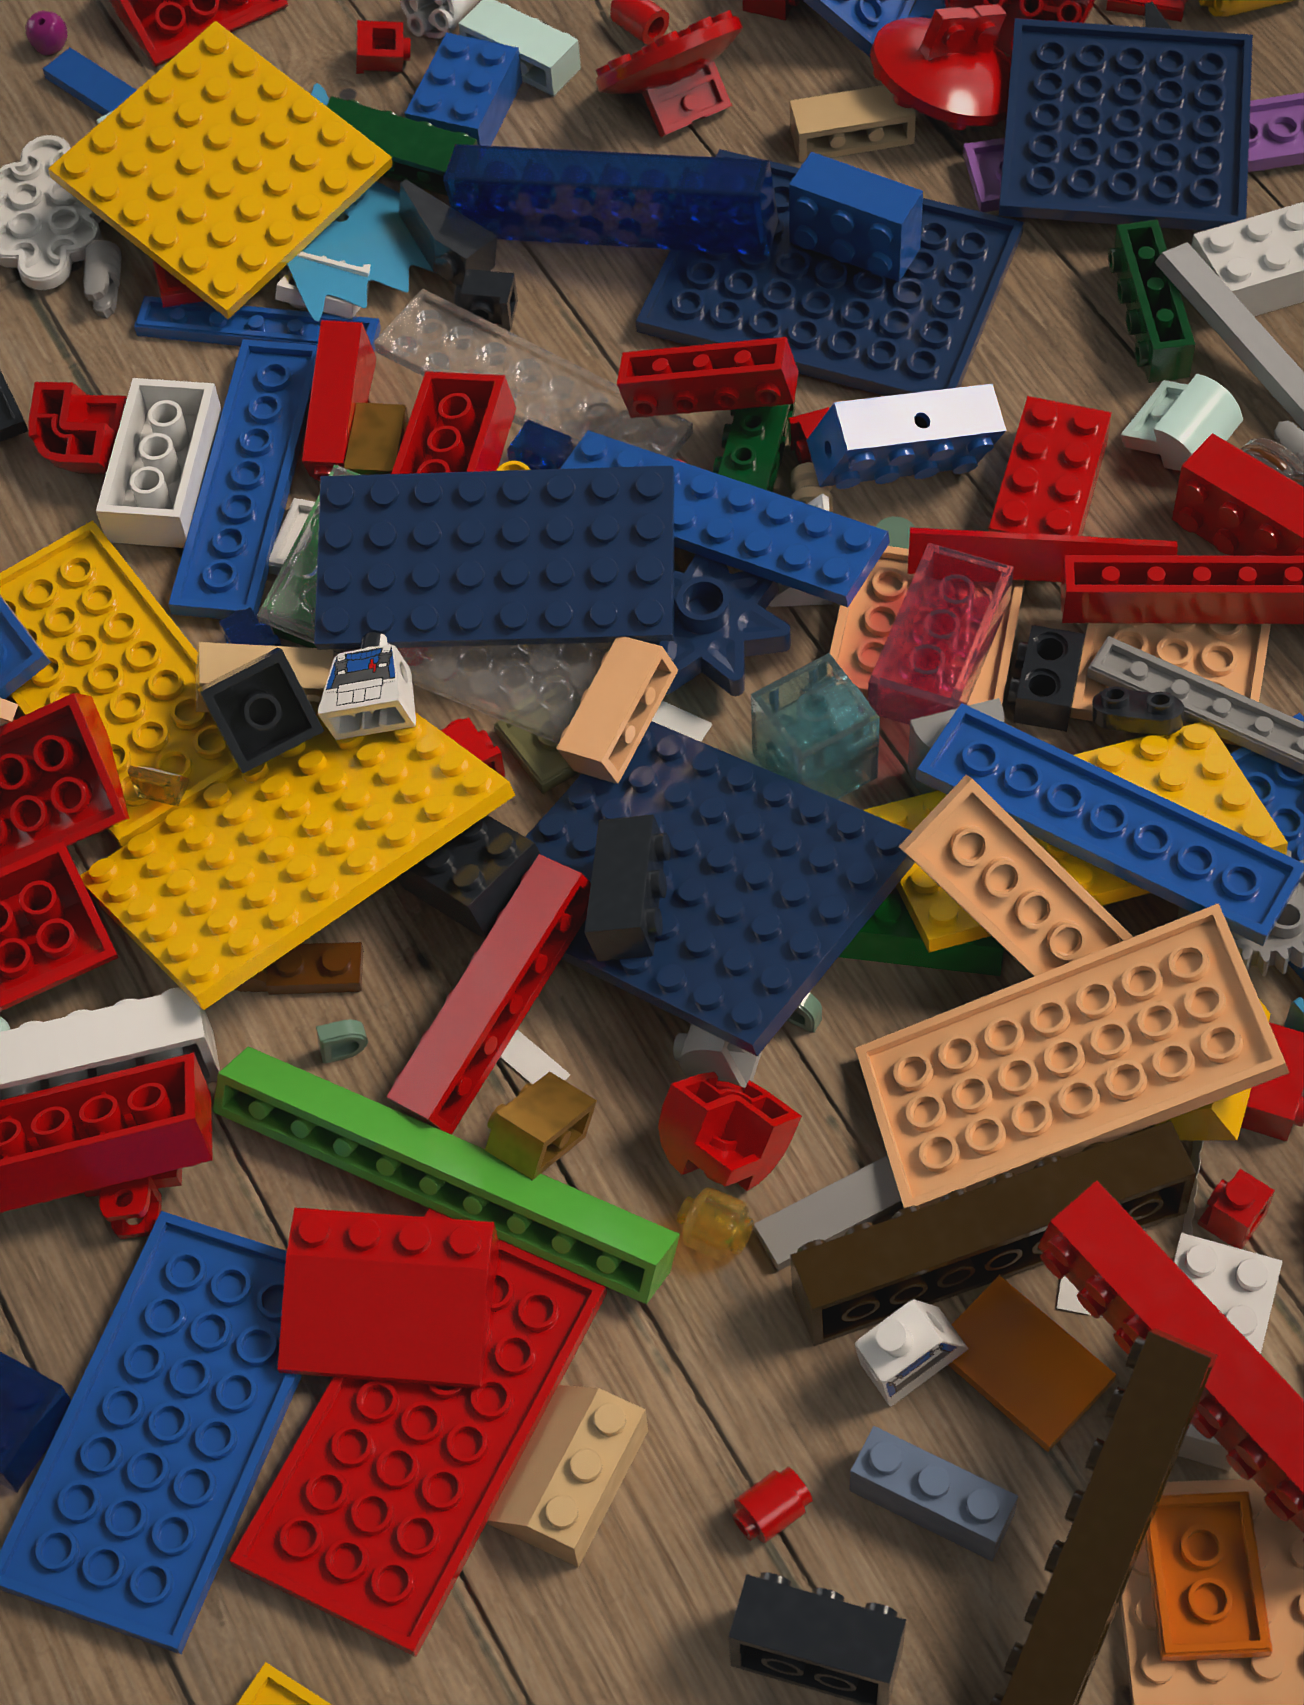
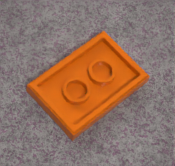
(1027, 1364)
(1207, 1578)

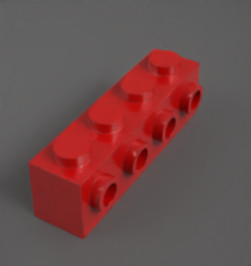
(708, 377)

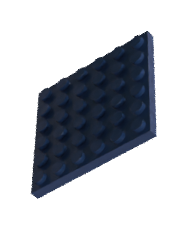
(1127, 125)

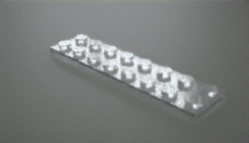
(544, 387)

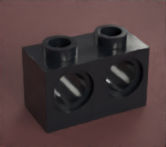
(1046, 677)

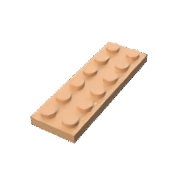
(1009, 882)

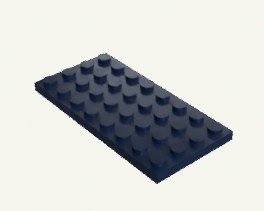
(496, 557)

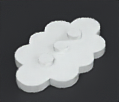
(40, 220)

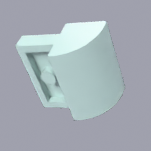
(1181, 419)

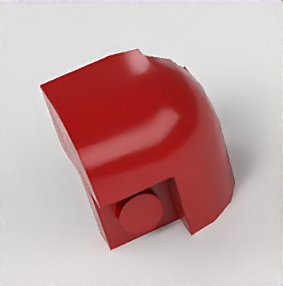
(74, 427)
(725, 1129)

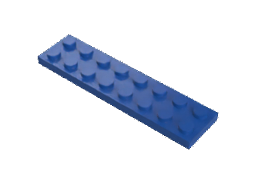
(246, 481)
(753, 526)
(1115, 823)

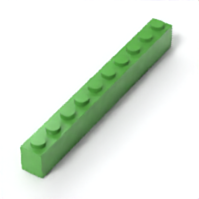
(446, 1173)

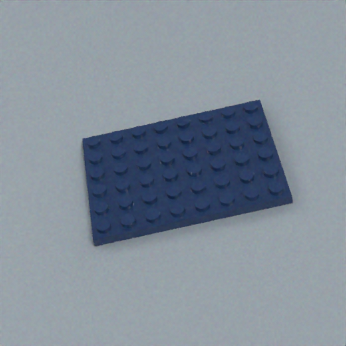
(840, 317)
(757, 881)

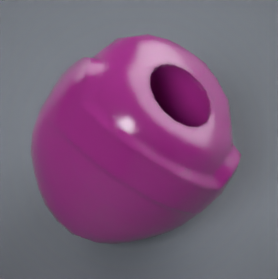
(46, 32)

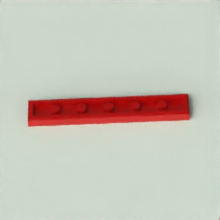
(1032, 555)

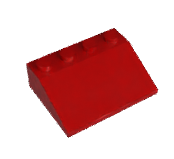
(168, 26)
(56, 778)
(46, 926)
(387, 1297)

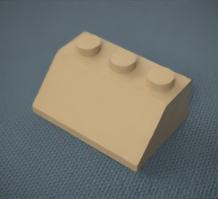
(570, 1471)

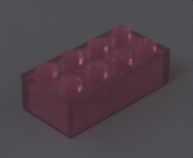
(940, 635)

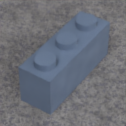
(933, 1493)

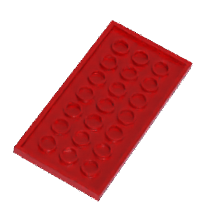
(405, 1474)

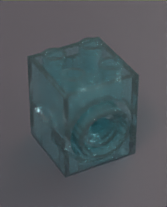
(816, 729)

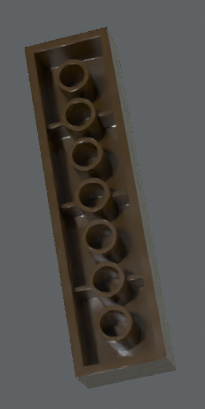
(979, 1232)

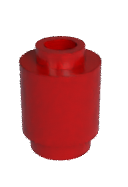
(771, 1505)

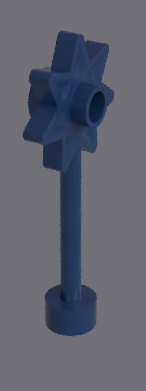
(721, 623)

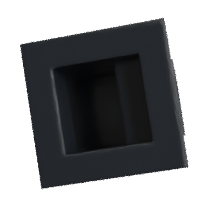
(489, 296)

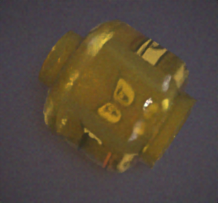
(715, 1223)

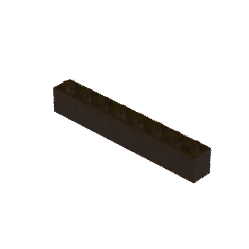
(1108, 1522)

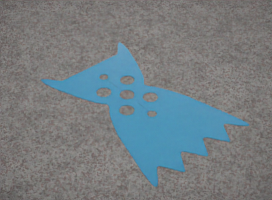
(369, 236)

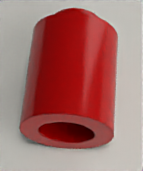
(640, 18)

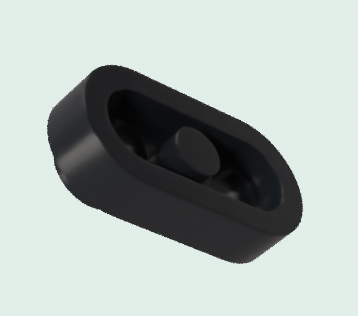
(1138, 711)

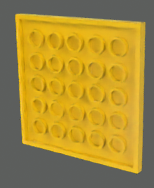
(221, 168)

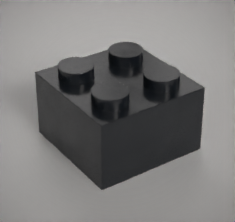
(260, 710)

